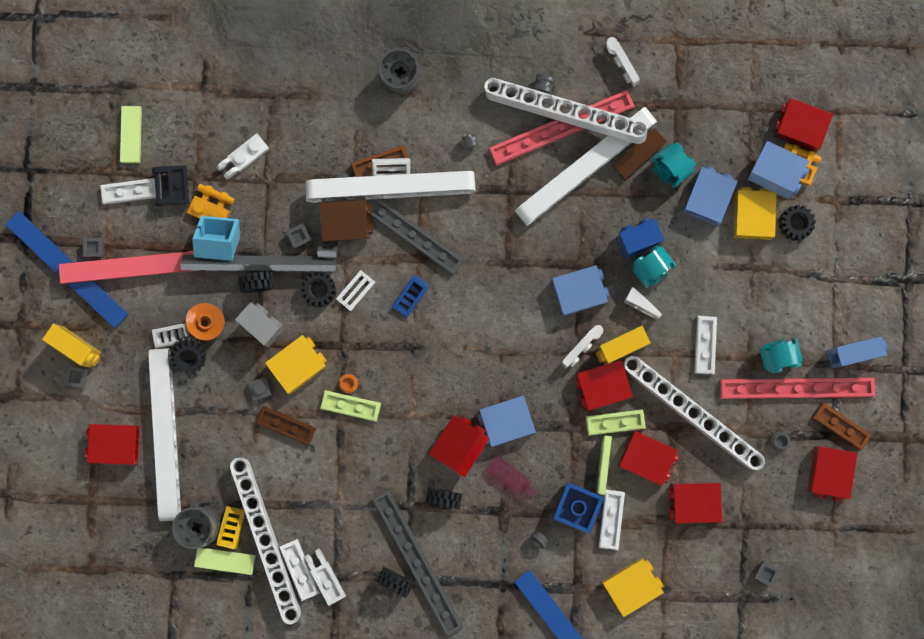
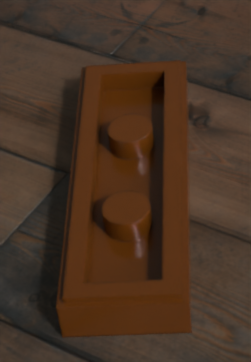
(639, 154)
(286, 425)

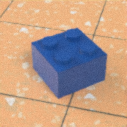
(639, 238)
(577, 507)

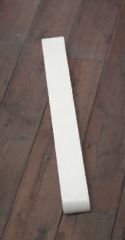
(571, 117)
(578, 172)
(390, 186)
(702, 415)
(164, 434)
(264, 550)

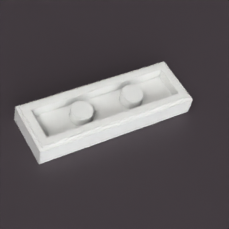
(128, 191)
(705, 345)
(611, 520)
(299, 570)

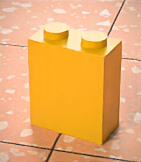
(754, 214)
(72, 346)
(622, 346)
(296, 364)
(633, 586)

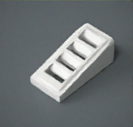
(640, 303)
(182, 331)

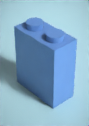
(779, 170)
(710, 195)
(580, 290)
(857, 352)
(506, 421)

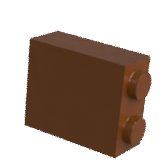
(346, 220)

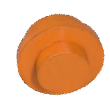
(348, 383)

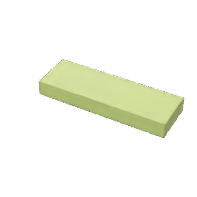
(130, 134)
(350, 406)
(615, 422)
(603, 465)
(225, 560)

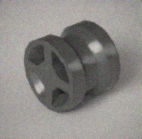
(543, 83)

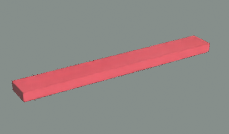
(554, 131)
(122, 267)
(797, 388)

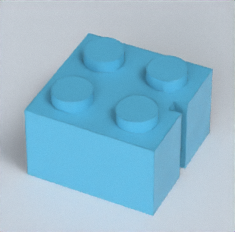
(216, 238)

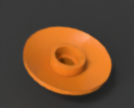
(208, 313)

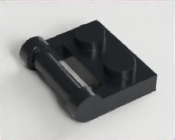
(177, 185)

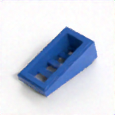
(420, 282)

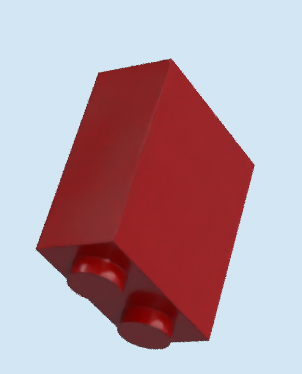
(802, 124)
(603, 385)
(112, 444)
(459, 445)
(648, 458)
(832, 473)
(695, 503)

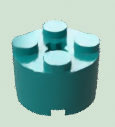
(673, 164)
(653, 267)
(781, 354)

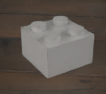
(256, 322)

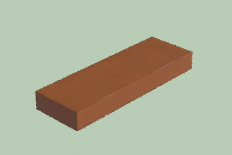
(364, 166)
(841, 426)

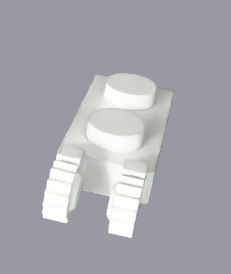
(622, 61)
(244, 156)
(584, 345)
(325, 579)

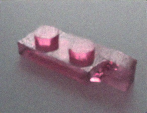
(510, 477)

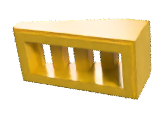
(233, 545)

